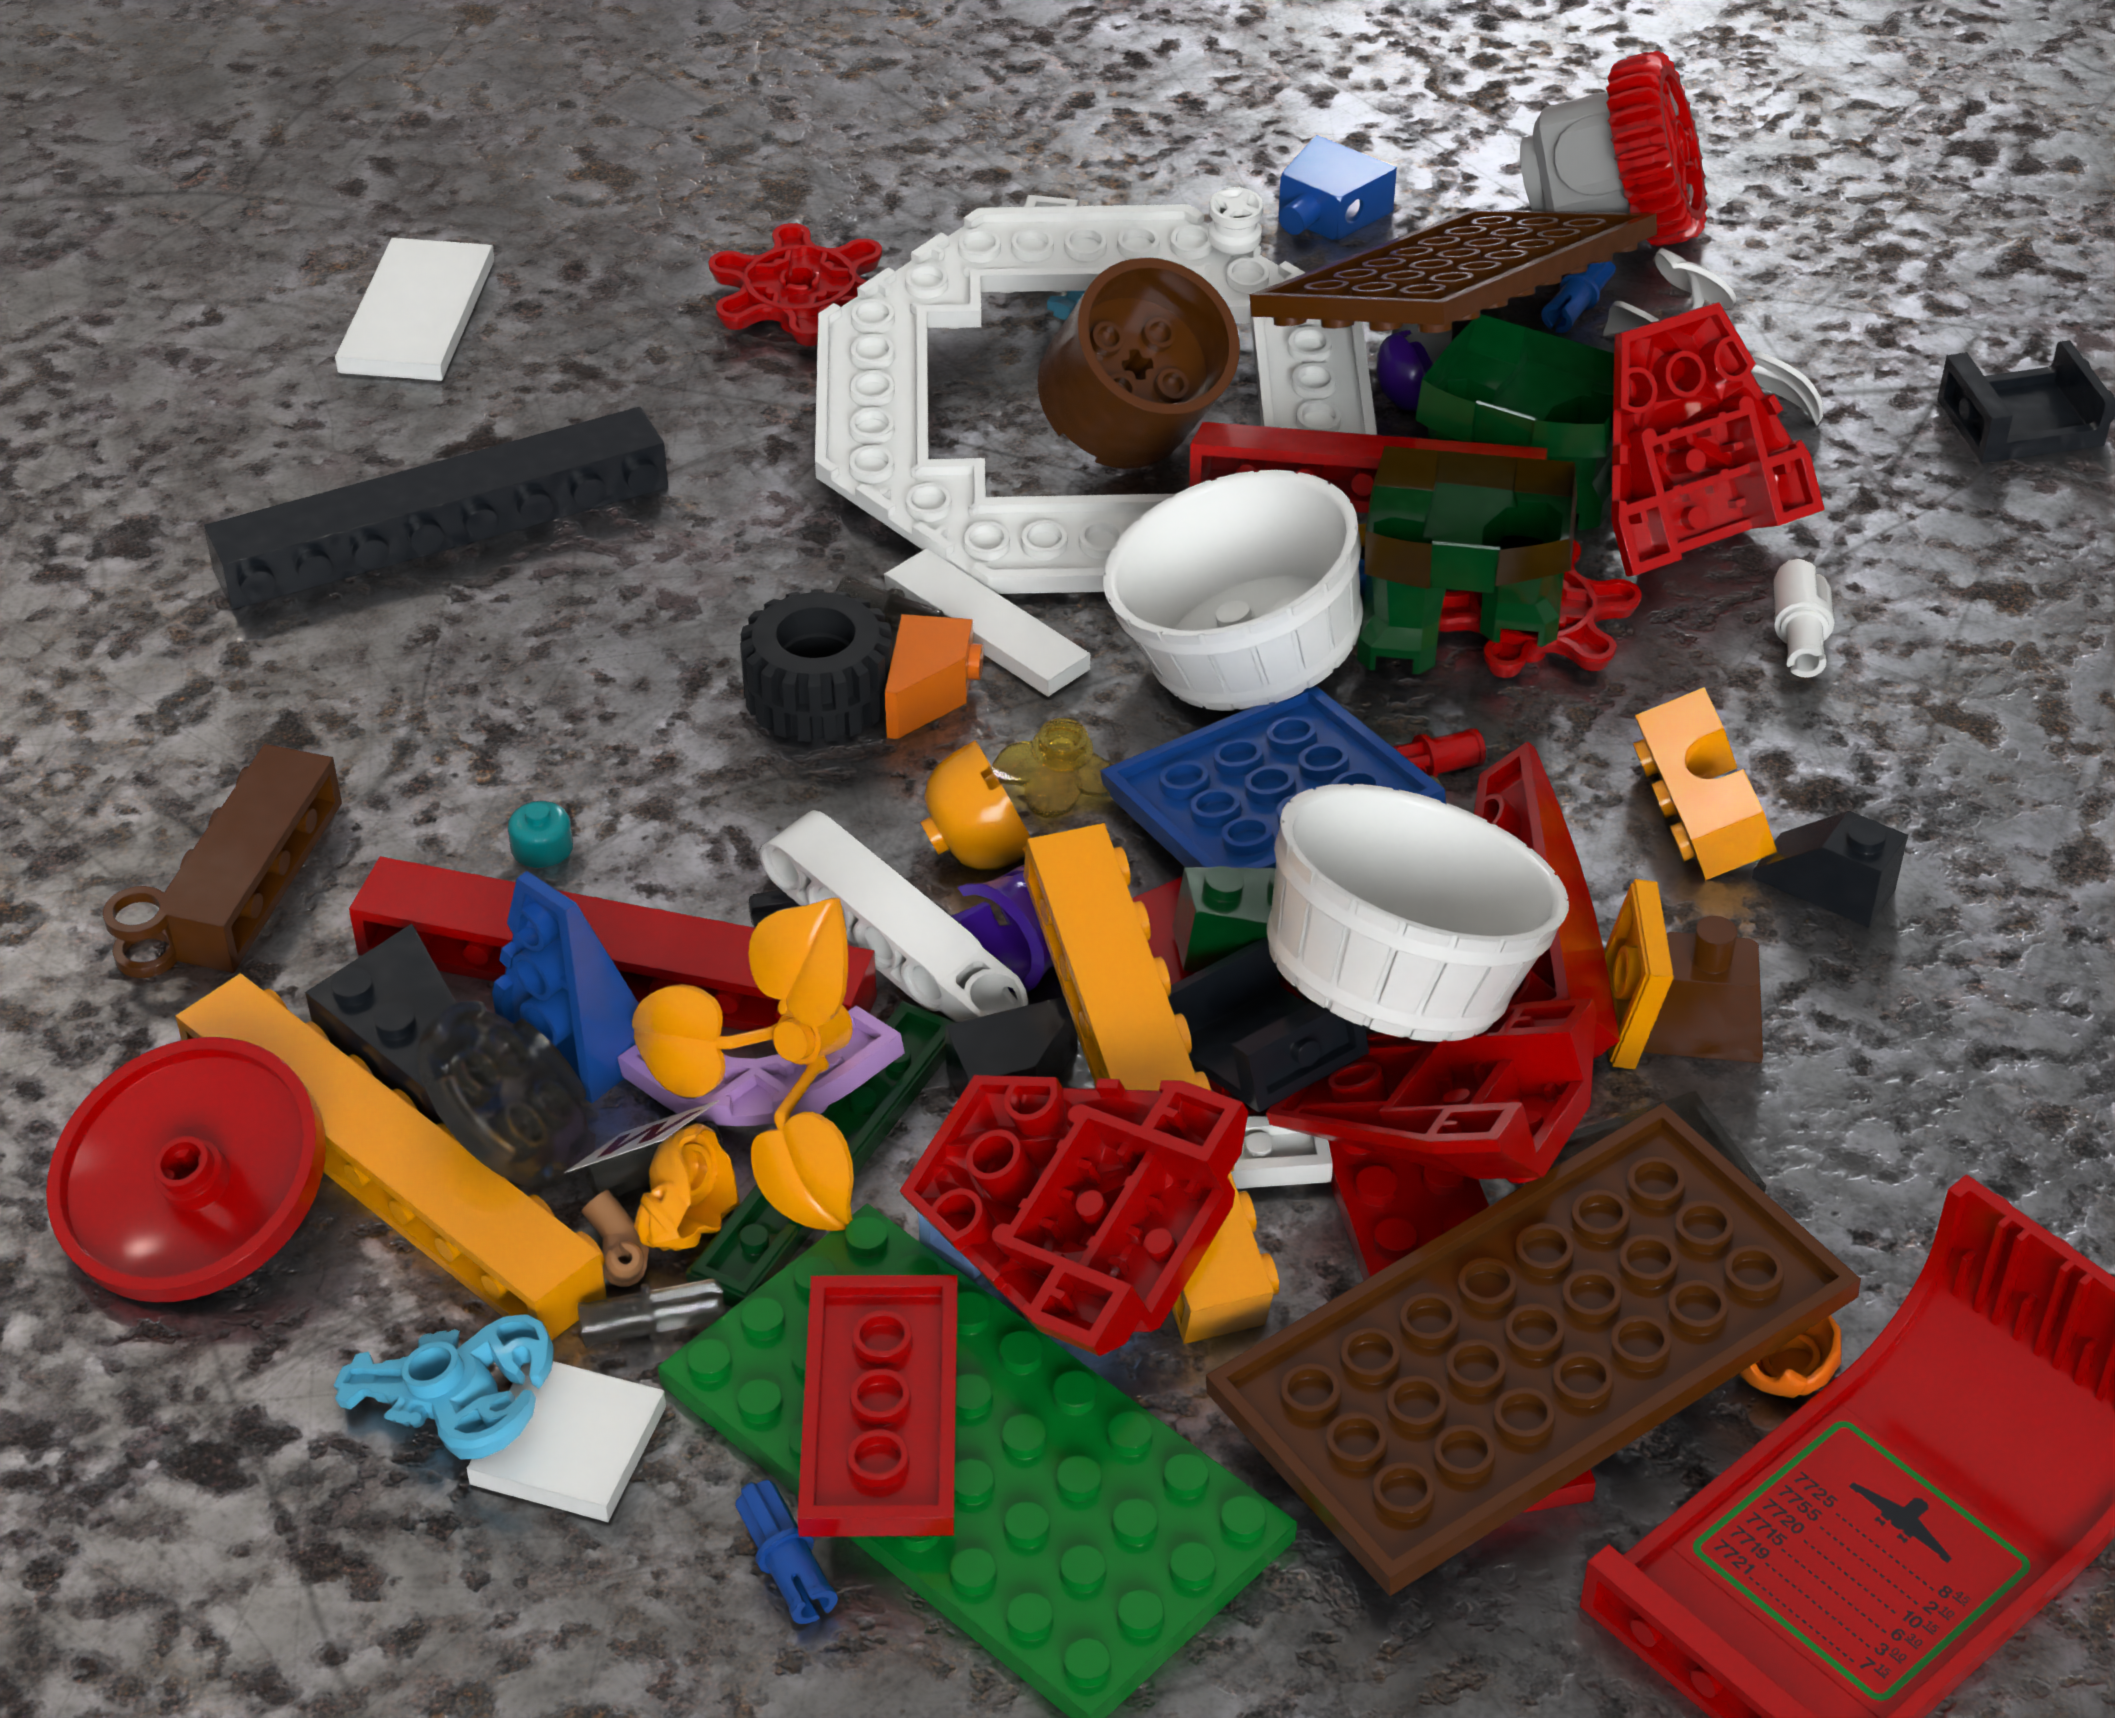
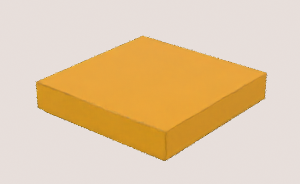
(1637, 970)

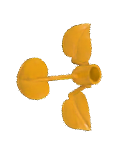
(804, 964)

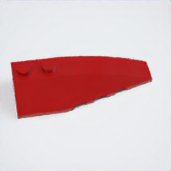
(1522, 802)

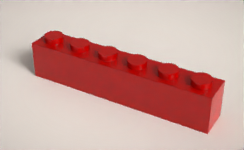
(1337, 457)

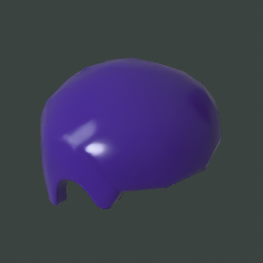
(1401, 369)

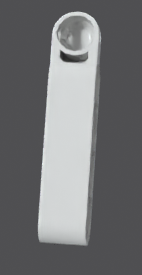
(911, 935)

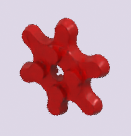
(791, 281)
(1578, 638)

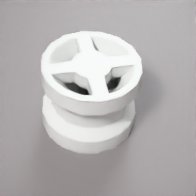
(1235, 220)

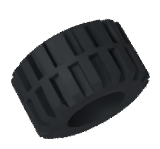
(816, 664)

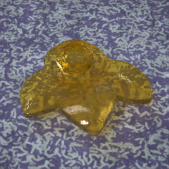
(1053, 768)

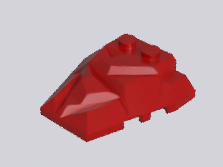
(1697, 442)
(1082, 1196)

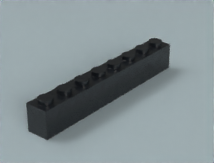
(435, 507)

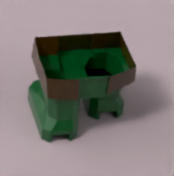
(1466, 527)

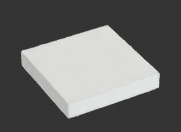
(577, 1443)

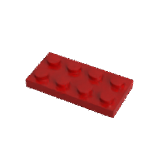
(879, 1407)

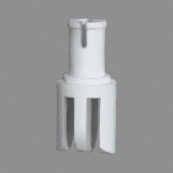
(1803, 615)

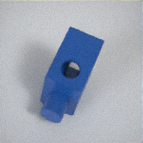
(1334, 190)

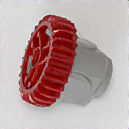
(1622, 151)

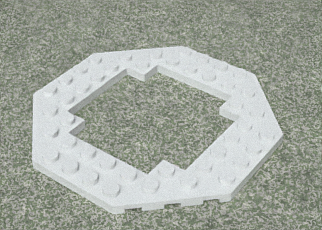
(876, 383)

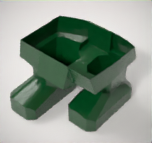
(1528, 391)

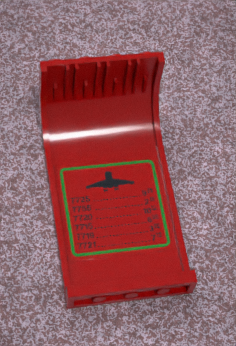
(1903, 1505)

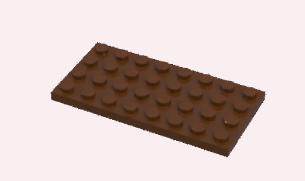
(1453, 269)
(1528, 1344)

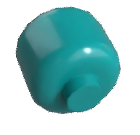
(540, 834)

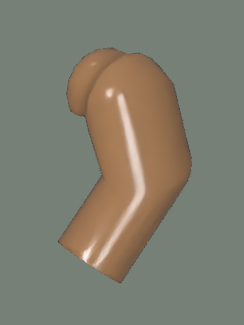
(621, 1244)

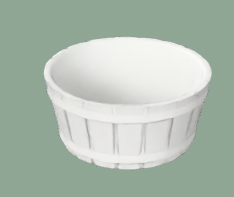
(1241, 587)
(1407, 910)

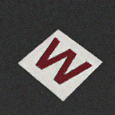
(642, 1136)

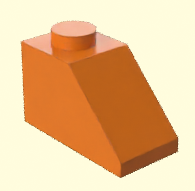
(929, 671)

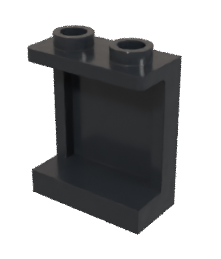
(2027, 409)

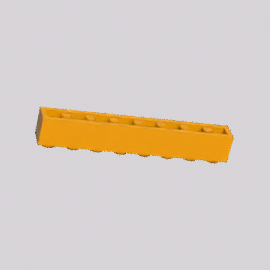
(1133, 1036)
(416, 1171)

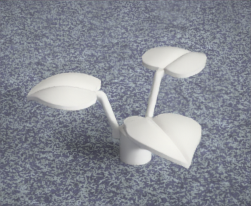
(1705, 285)

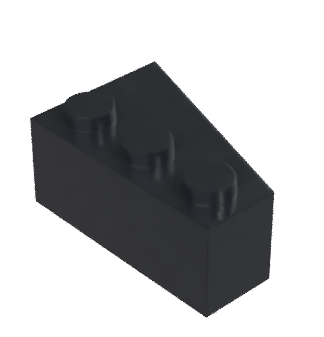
(381, 1010)

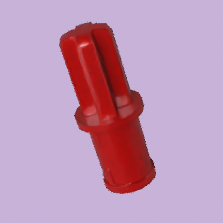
(1445, 752)

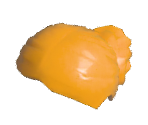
(689, 1192)

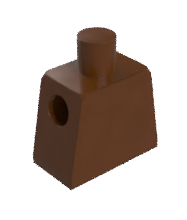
(1713, 997)

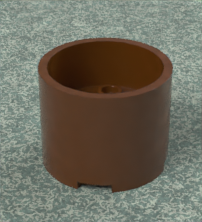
(1138, 362)

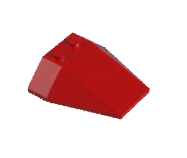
(1465, 1105)

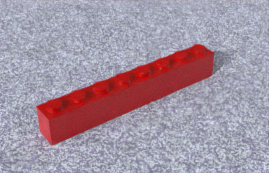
(466, 926)

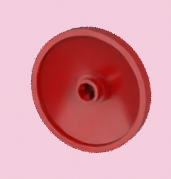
(186, 1169)

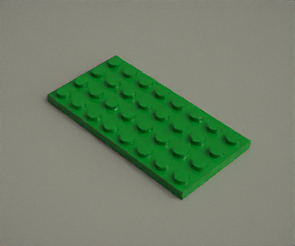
(1078, 1515)

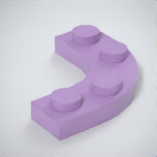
(758, 1086)

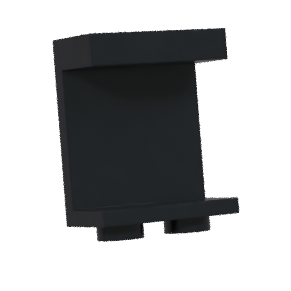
(1257, 1034)

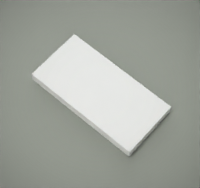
(415, 309)

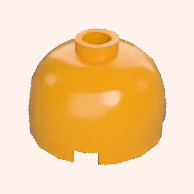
(973, 813)

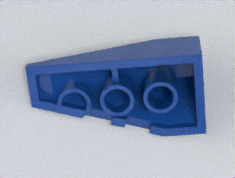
(565, 984)

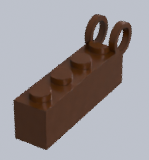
(236, 868)

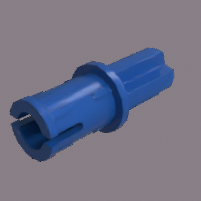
(1577, 294)
(784, 1552)

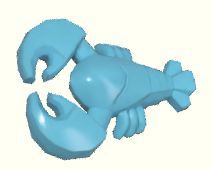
(456, 1384)

